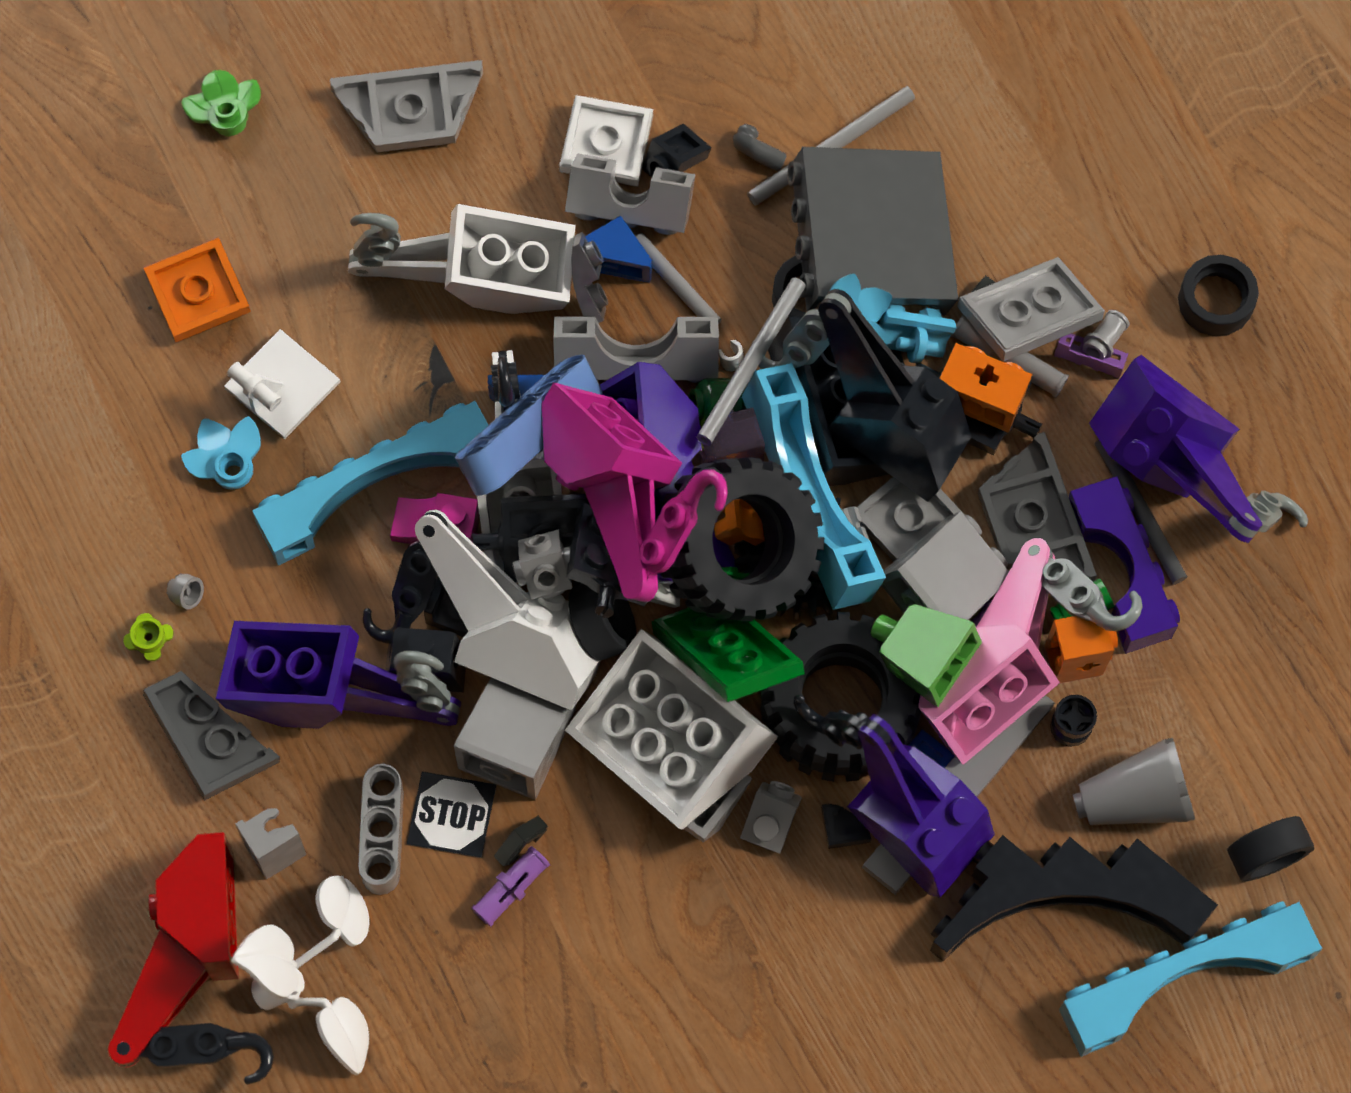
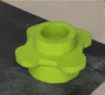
(145, 625)

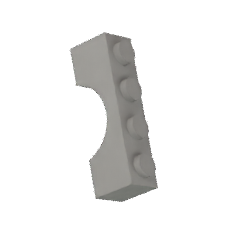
(684, 352)

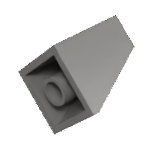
(947, 570)
(512, 738)

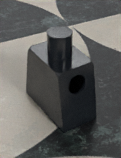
(436, 643)

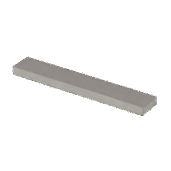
(975, 775)

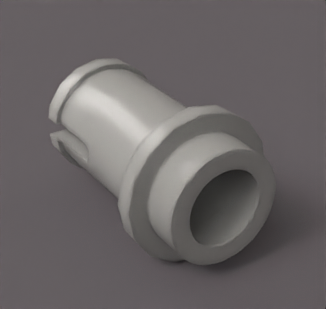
(1101, 341)

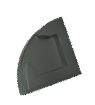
(518, 839)

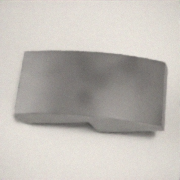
(586, 269)

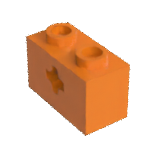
(999, 399)
(1079, 649)

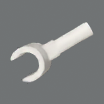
(732, 363)

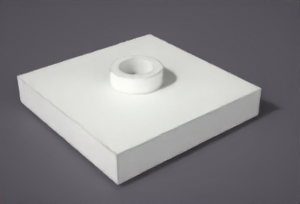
(608, 132)

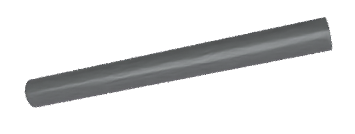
(1145, 517)

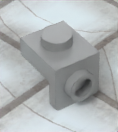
(771, 815)

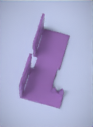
(1076, 354)

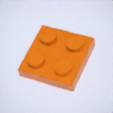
(197, 290)

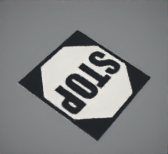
(451, 814)

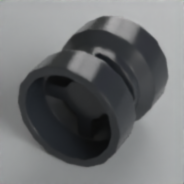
(1076, 712)

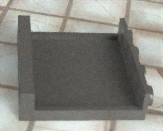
(876, 219)

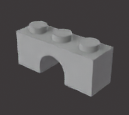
(597, 195)

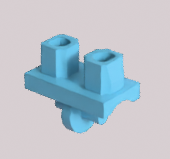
(917, 333)

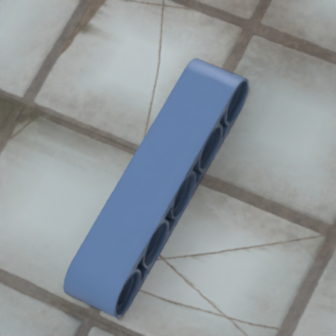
(518, 432)

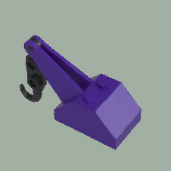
(910, 802)

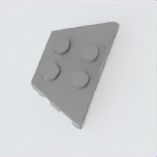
(410, 104)

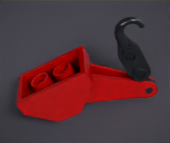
(194, 943)

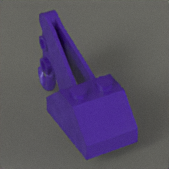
(672, 419)

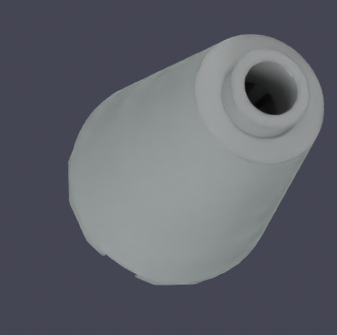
(1138, 790)

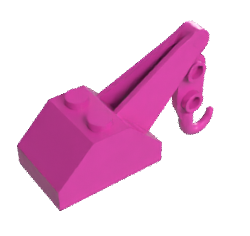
(619, 465)

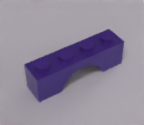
(1107, 520)

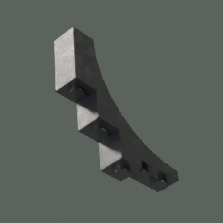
(1135, 885)

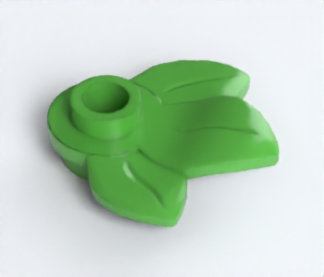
(223, 102)

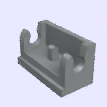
(271, 849)

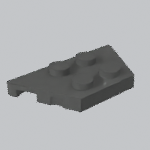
(1031, 503)

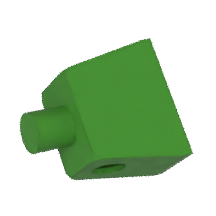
(926, 649)

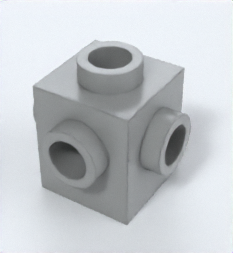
(543, 565)

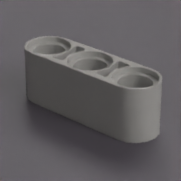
(377, 809)

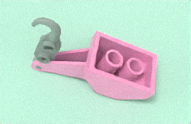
(1007, 668)

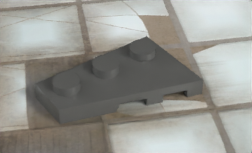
(205, 738)

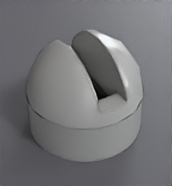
(185, 590)

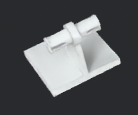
(281, 383)

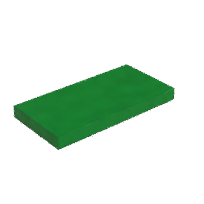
(728, 654)

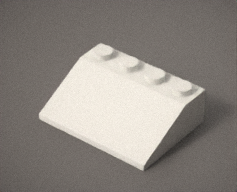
(669, 731)

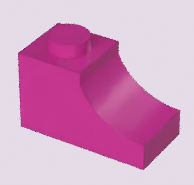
(460, 511)

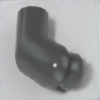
(746, 142)

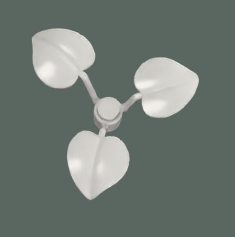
(269, 960)

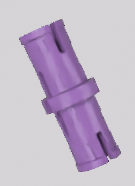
(510, 886)

